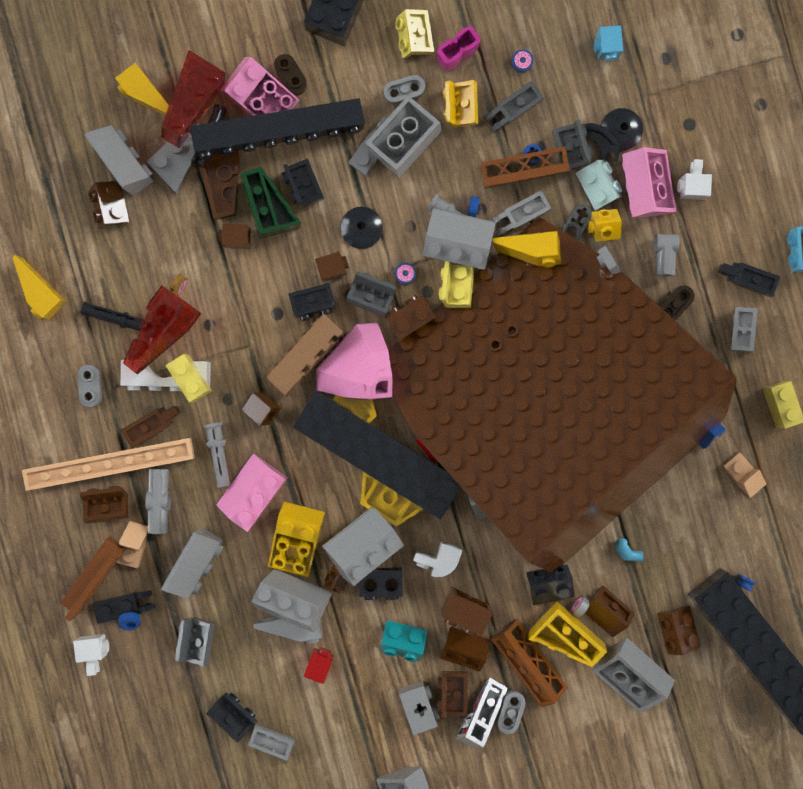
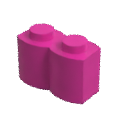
(461, 47)

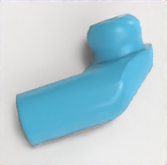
(626, 553)

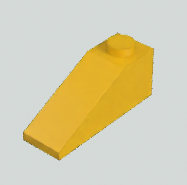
(140, 89)
(536, 248)
(37, 291)

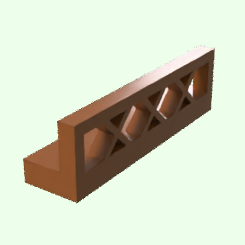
(526, 174)
(92, 577)
(527, 667)

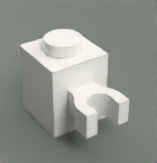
(695, 184)
(90, 650)

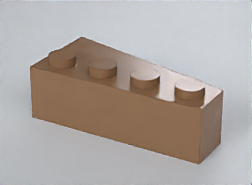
(305, 354)

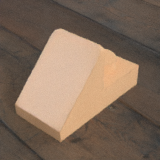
(742, 472)
(134, 541)

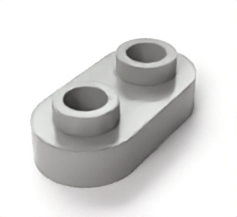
(403, 88)
(90, 385)
(511, 711)

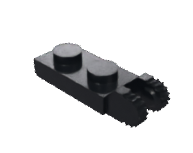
(113, 607)

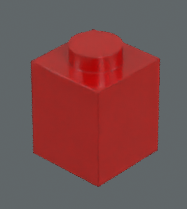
(319, 665)

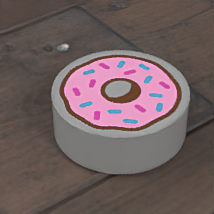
(579, 606)

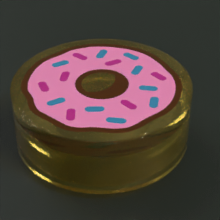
(178, 284)

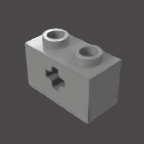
(419, 720)

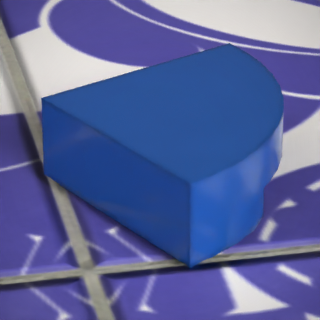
(711, 435)

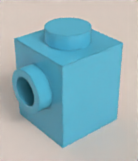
(608, 43)

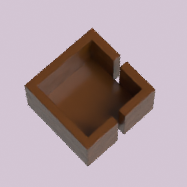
(470, 614)

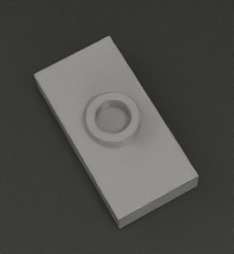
(271, 742)

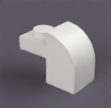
(444, 562)

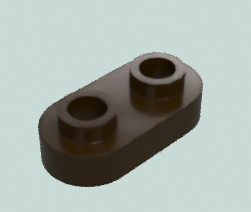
(290, 73)
(676, 305)

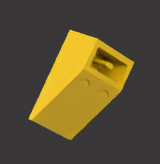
(296, 539)

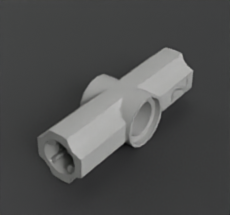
(158, 501)

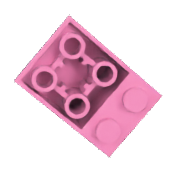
(257, 90)

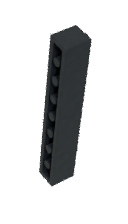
(277, 128)

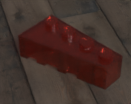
(192, 96)

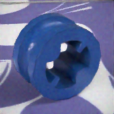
(536, 148)
(745, 582)

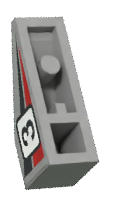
(482, 715)

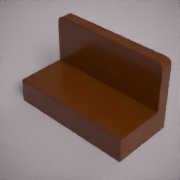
(609, 612)
(465, 649)

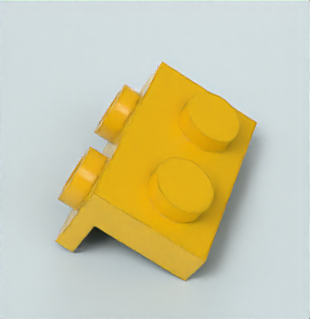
(461, 103)

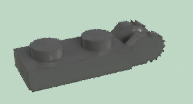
(515, 105)

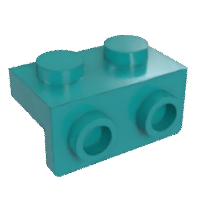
(403, 641)

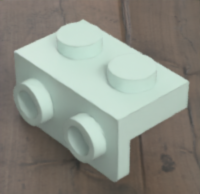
(599, 184)

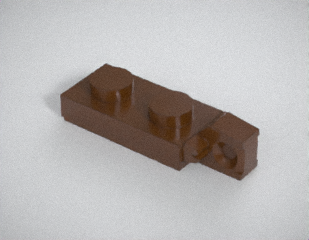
(149, 425)

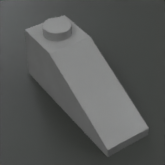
(288, 630)

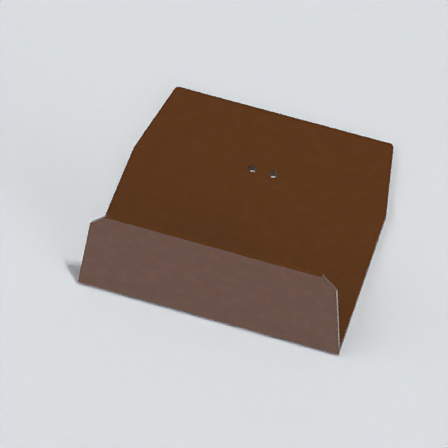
(569, 408)

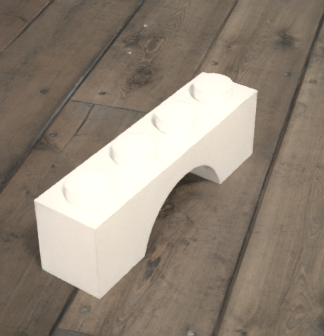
(149, 378)

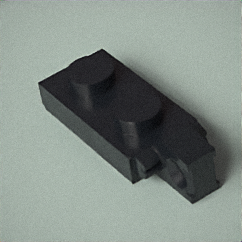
(750, 278)

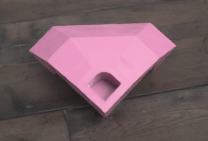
(357, 365)

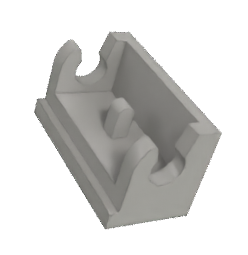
(744, 329)

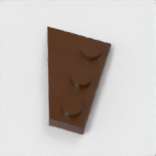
(221, 182)

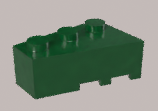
(267, 206)

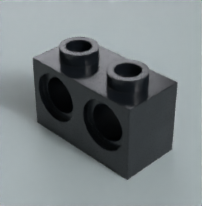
(380, 576)

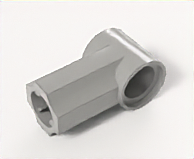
(666, 248)

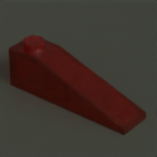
(164, 325)

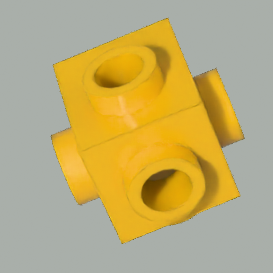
(605, 225)

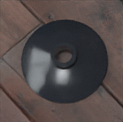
(634, 132)
(361, 238)

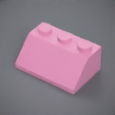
(648, 182)
(251, 492)

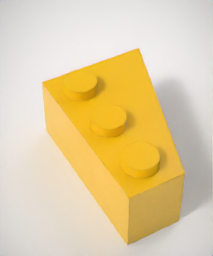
(567, 635)

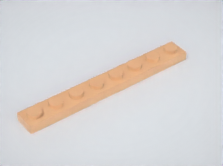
(108, 464)

